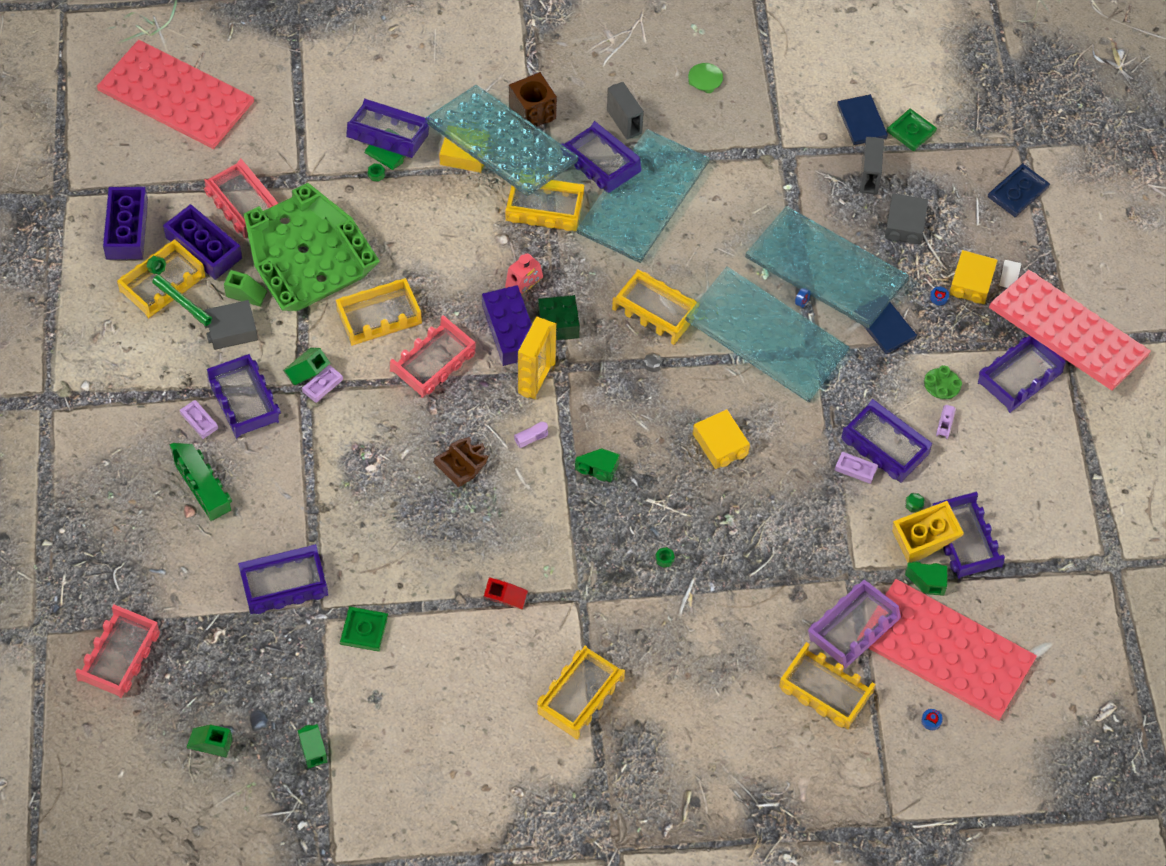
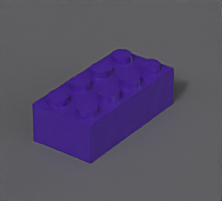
(125, 223)
(204, 241)
(507, 321)

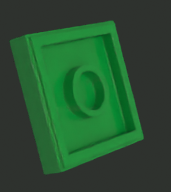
(911, 129)
(364, 629)

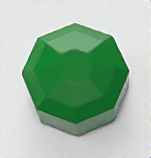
(376, 172)
(156, 265)
(914, 502)
(664, 557)

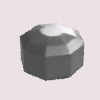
(652, 362)

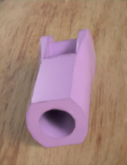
(946, 421)
(531, 434)

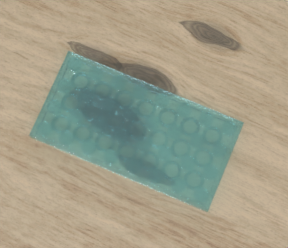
(501, 140)
(640, 208)
(827, 266)
(767, 334)

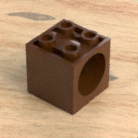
(533, 99)

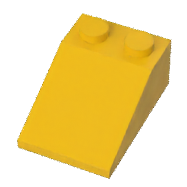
(926, 531)

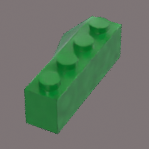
(200, 480)

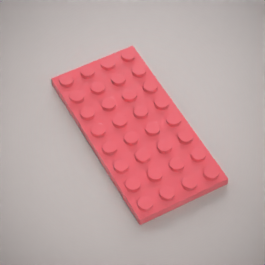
(176, 94)
(1070, 329)
(953, 652)

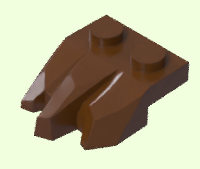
(461, 461)

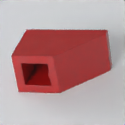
(505, 593)

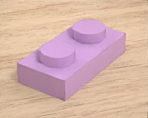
(322, 383)
(199, 419)
(856, 467)

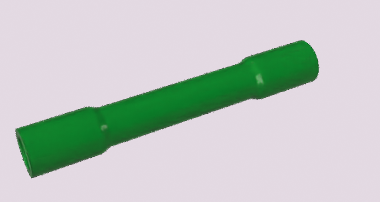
(167, 288)

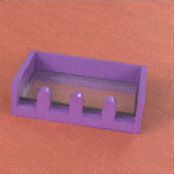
(854, 623)

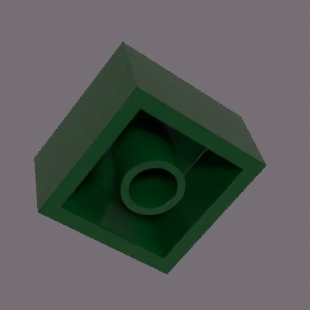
(563, 312)

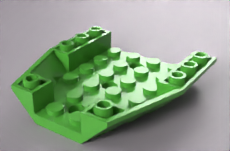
(332, 241)

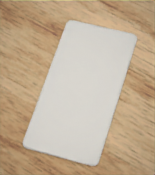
(1009, 273)

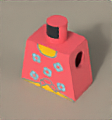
(524, 273)

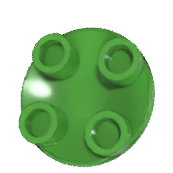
(705, 77)
(942, 383)

